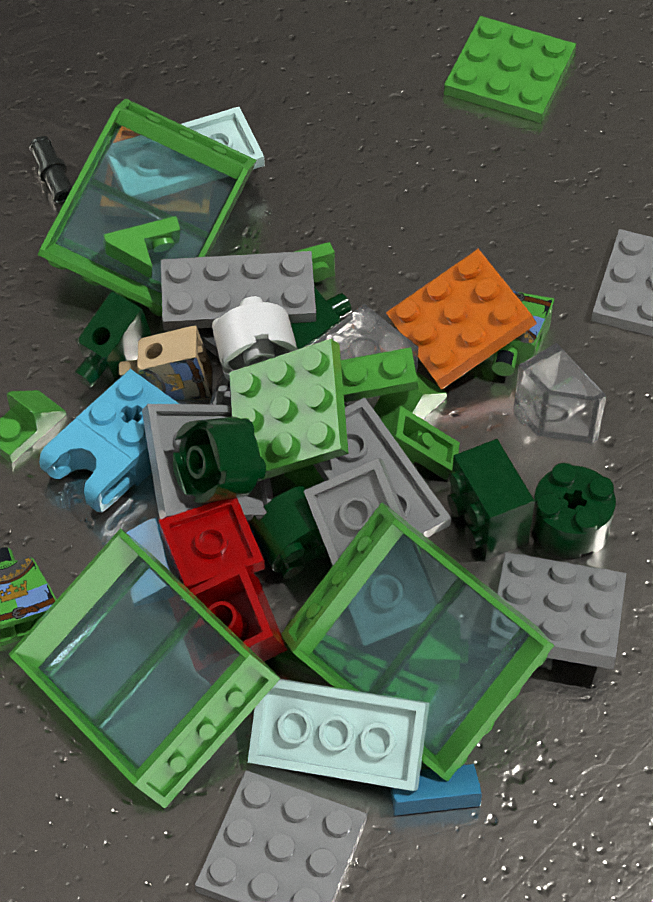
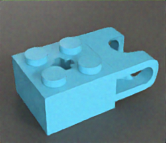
(107, 441)

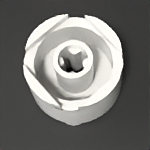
(252, 334)

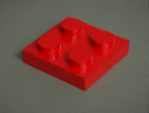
(210, 541)

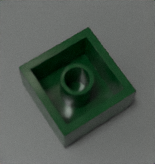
(490, 499)

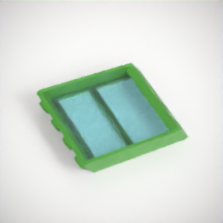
(139, 175)
(418, 628)
(143, 668)

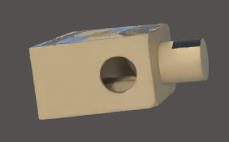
(174, 364)

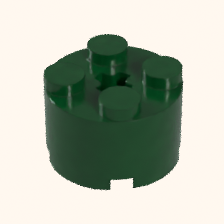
(218, 459)
(573, 511)
(288, 533)

